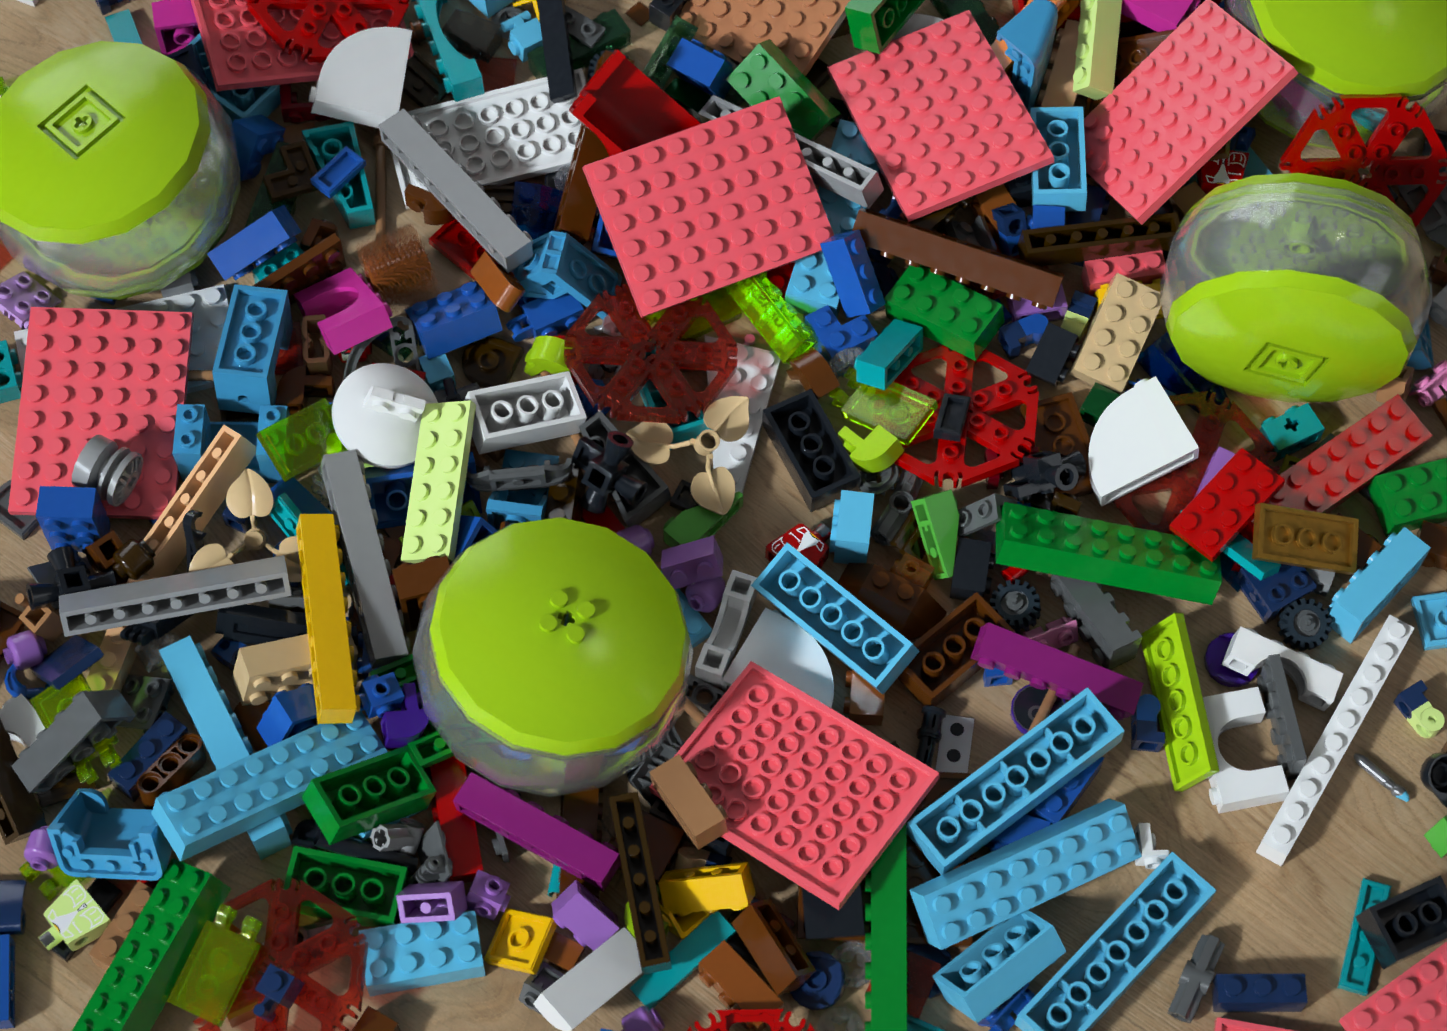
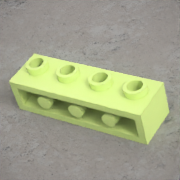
(1097, 48)

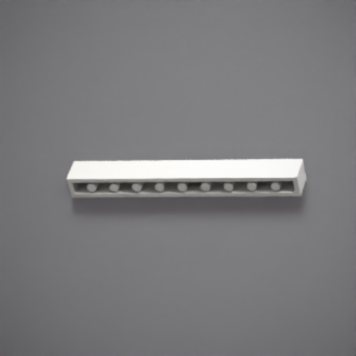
(1334, 740)

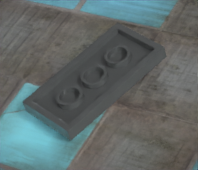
(1280, 711)

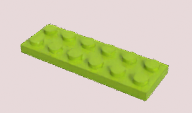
(1182, 708)

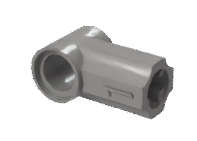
(400, 837)

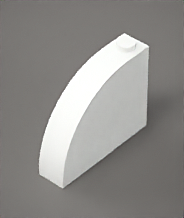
(363, 77)
(1137, 442)
(787, 653)

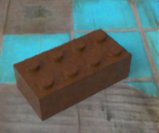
(946, 652)

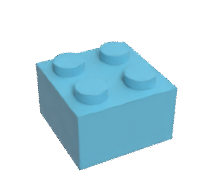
(851, 527)

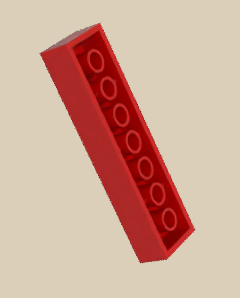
(1351, 460)

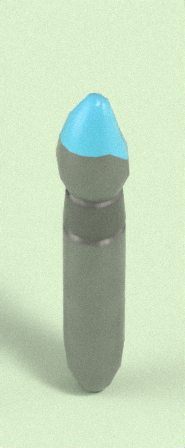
(1396, 790)

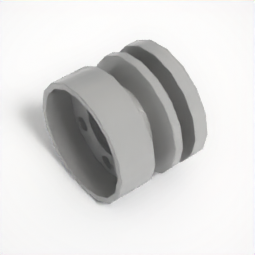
(107, 469)

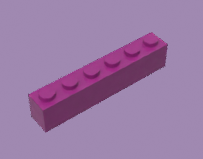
(1054, 670)
(538, 831)

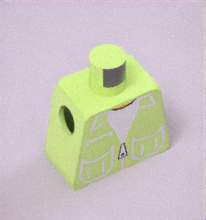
(74, 919)

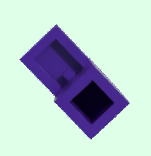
(404, 725)

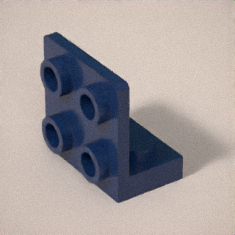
(1275, 591)

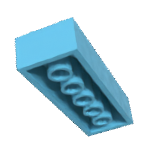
(835, 618)

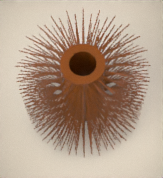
(398, 270)

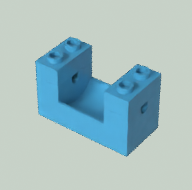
(249, 347)
(196, 432)

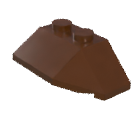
(893, 599)

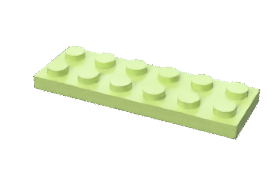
(438, 481)

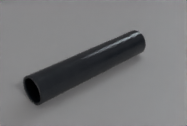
(363, 849)

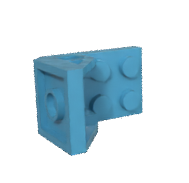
(564, 267)
(522, 504)

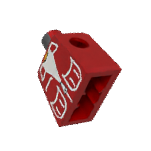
(1222, 171)
(805, 541)

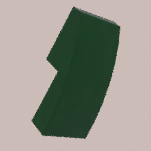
(687, 96)

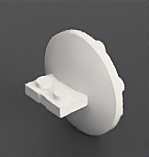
(381, 414)

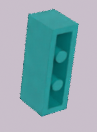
(889, 354)

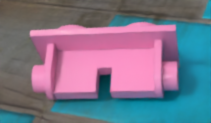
(1428, 386)
(1058, 633)

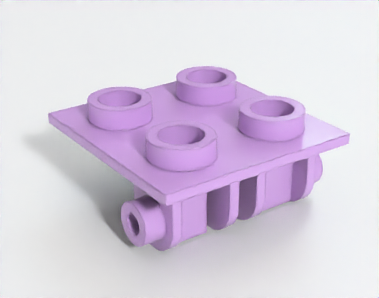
(21, 294)

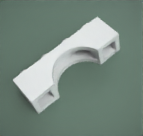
(728, 628)
(1314, 680)

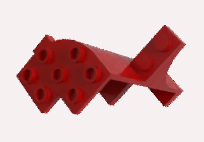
(627, 107)

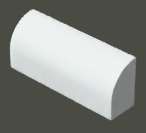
(591, 982)

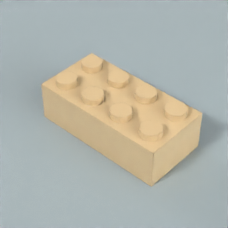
(1117, 334)
(274, 667)

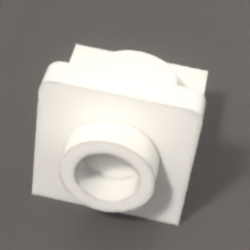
(1147, 842)

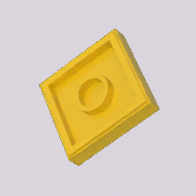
(520, 941)

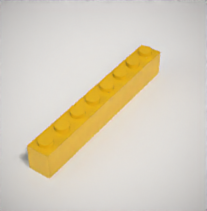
(326, 619)

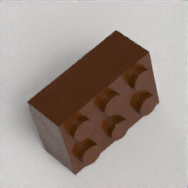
(415, 583)

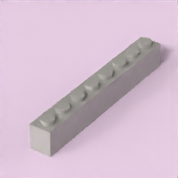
(825, 166)
(456, 190)
(364, 558)
(174, 596)

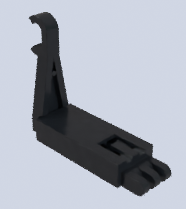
(259, 624)
(146, 632)

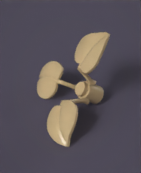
(728, 420)
(249, 497)

